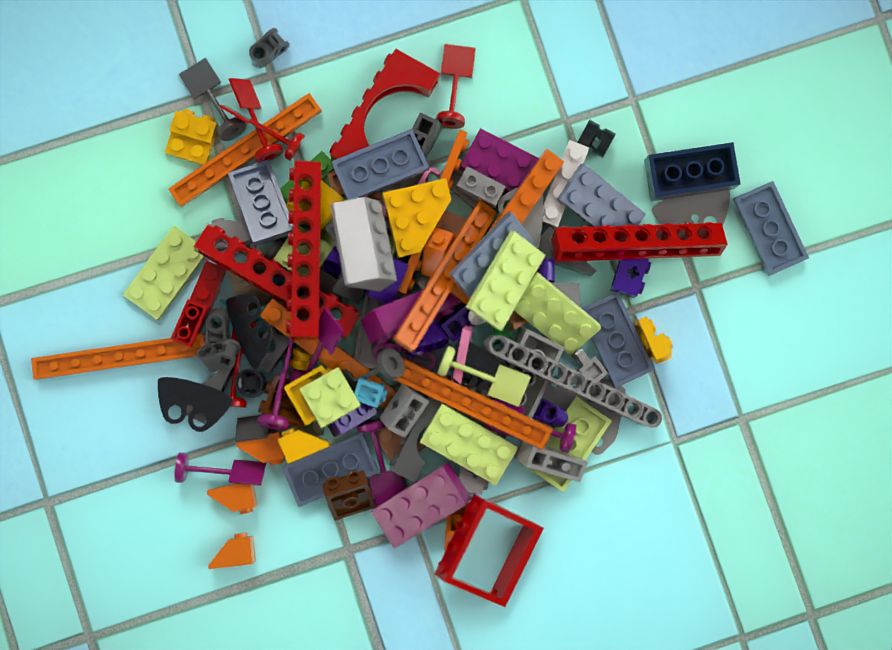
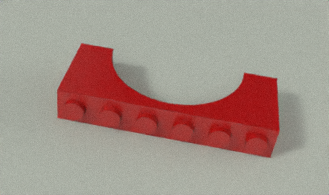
(399, 75)

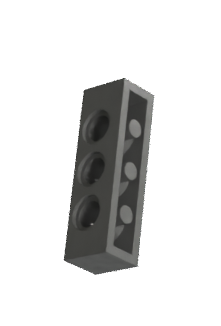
(281, 344)

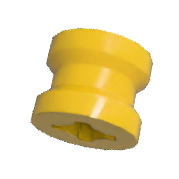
(300, 359)

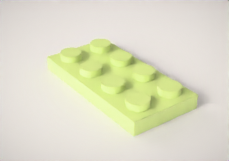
(164, 273)
(505, 280)
(556, 315)
(589, 430)
(468, 444)

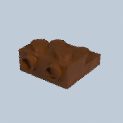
(286, 407)
(348, 494)

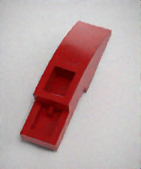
(199, 305)

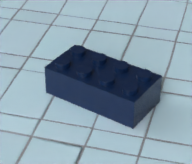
(692, 171)

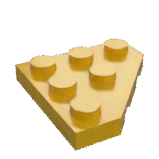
(415, 213)

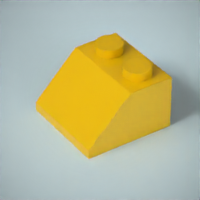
(328, 197)
(301, 444)

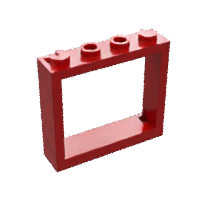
(514, 563)

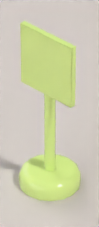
(506, 385)

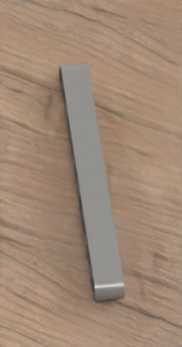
(583, 382)

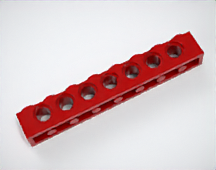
(304, 172)
(213, 235)
(638, 241)

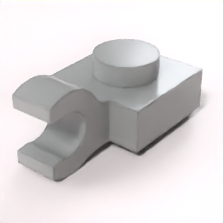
(590, 367)

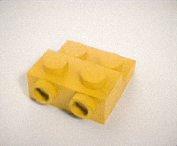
(192, 137)
(657, 346)
(298, 399)

